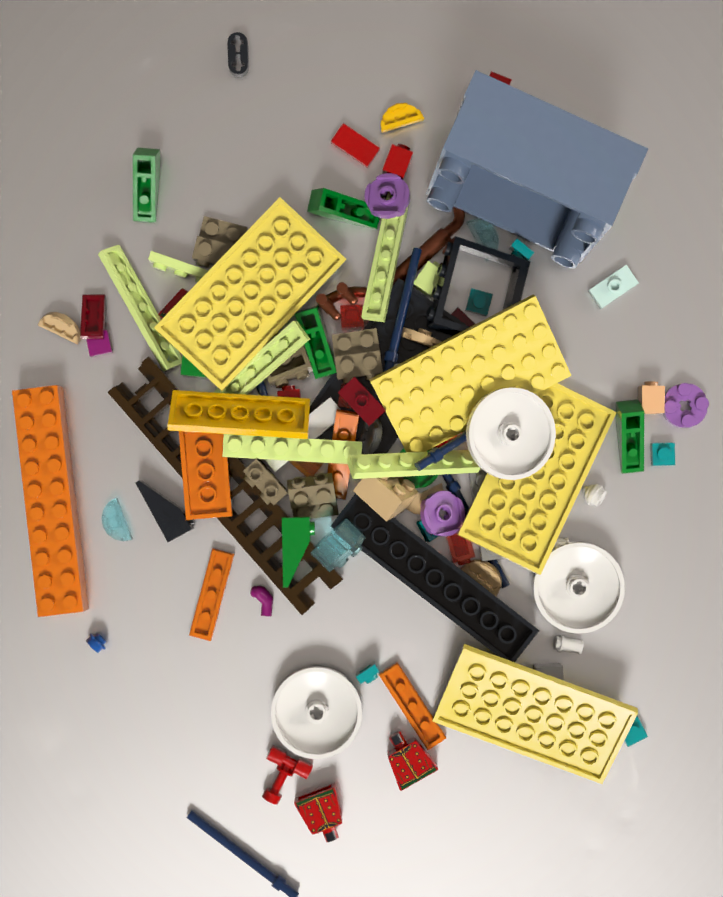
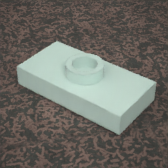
(613, 286)

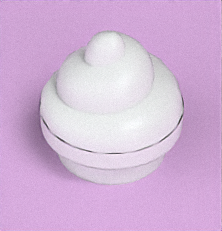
(594, 494)

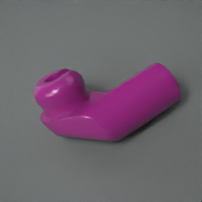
(264, 597)

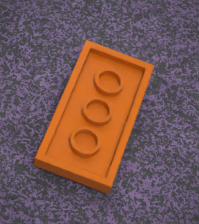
(205, 476)

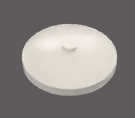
(510, 433)
(579, 588)
(316, 712)

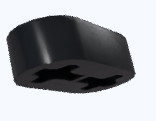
(233, 55)

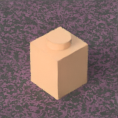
(652, 397)

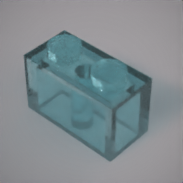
(338, 545)

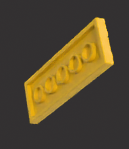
(239, 414)

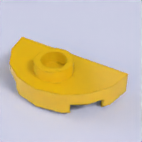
(399, 116)

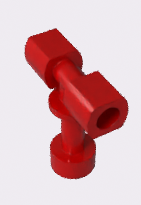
(287, 767)

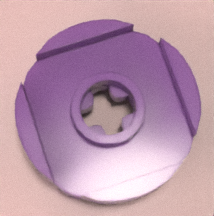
(387, 208)
(697, 402)
(430, 513)

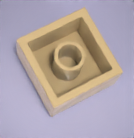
(386, 495)

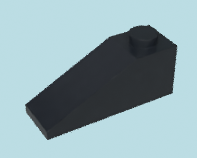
(168, 515)

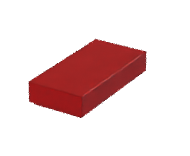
(355, 145)

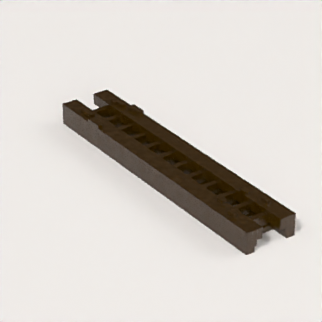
(235, 524)

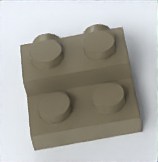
(215, 240)
(357, 354)
(295, 366)
(271, 488)
(312, 496)

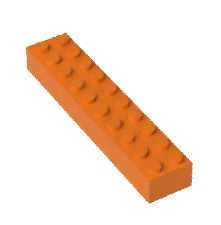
(50, 500)

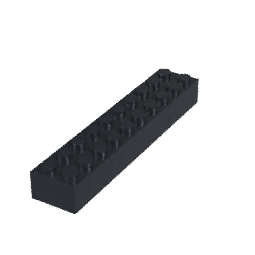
(440, 581)

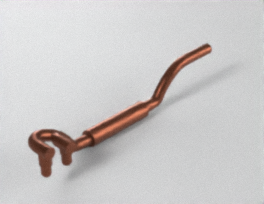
(429, 250)

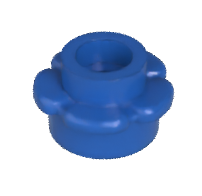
(96, 642)

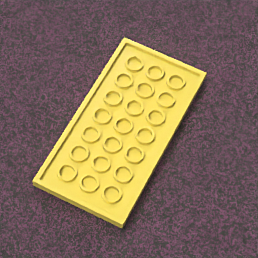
(250, 294)
(438, 388)
(527, 514)
(534, 714)

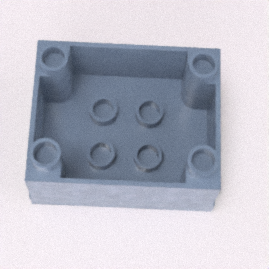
(533, 169)

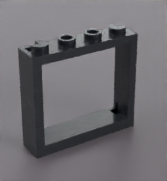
(445, 272)

